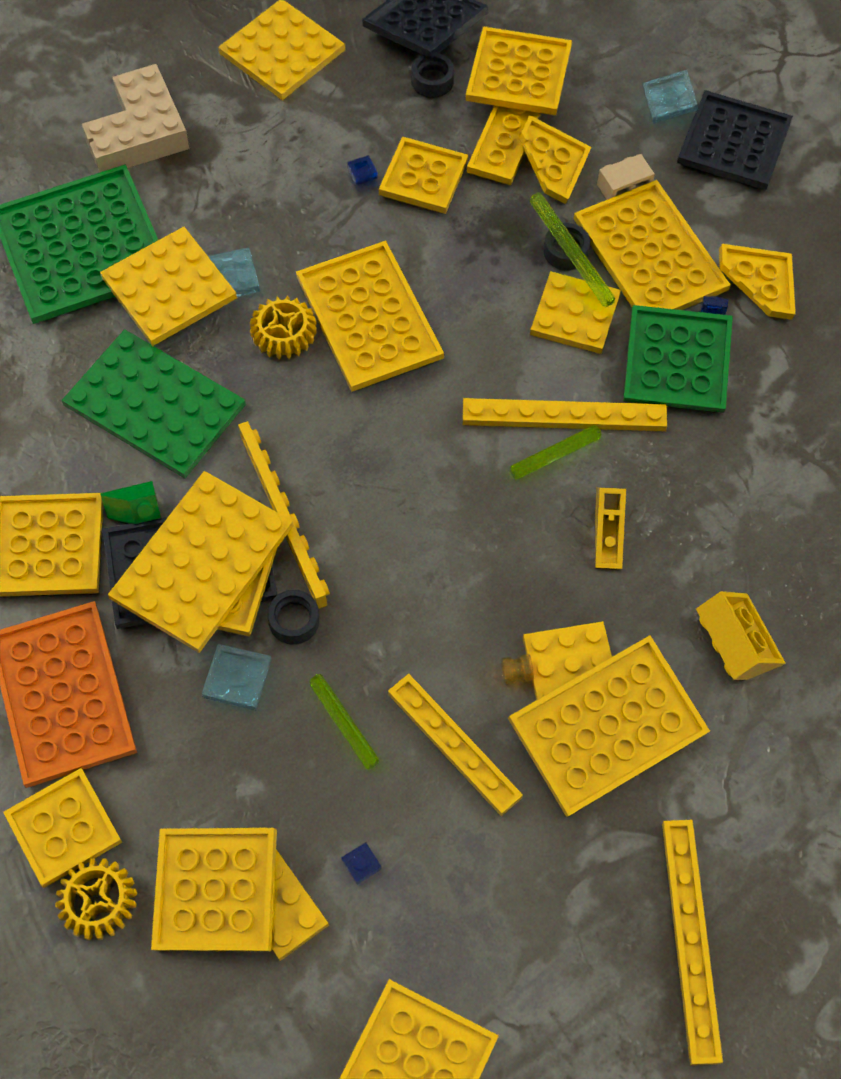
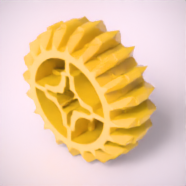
(279, 334)
(91, 910)

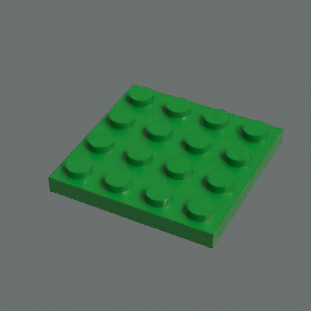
(678, 358)

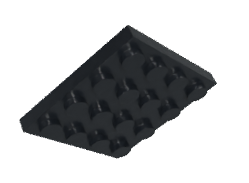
(424, 24)
(735, 139)

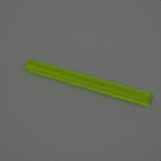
(572, 249)

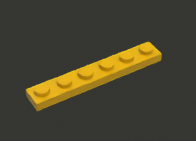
(455, 745)

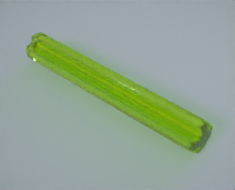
(555, 452)
(344, 721)

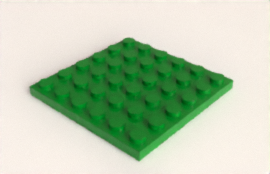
(69, 236)

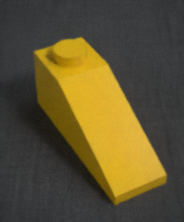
(609, 527)

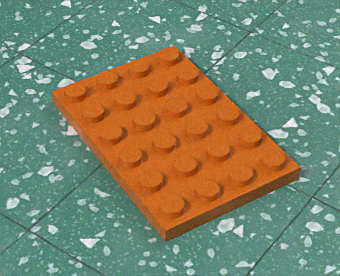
(62, 695)

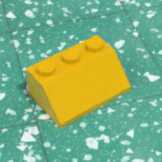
(739, 635)

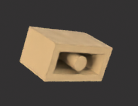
(624, 176)

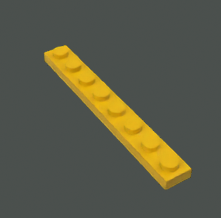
(564, 414)
(279, 503)
(692, 943)

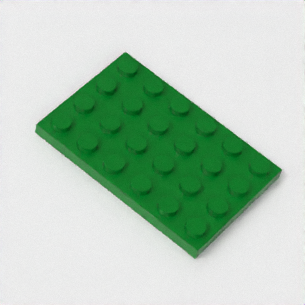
(154, 403)

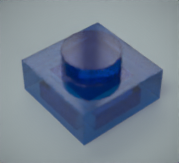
(362, 170)
(714, 305)
(361, 863)

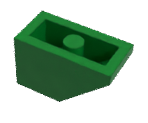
(132, 503)

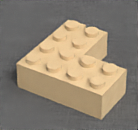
(144, 129)

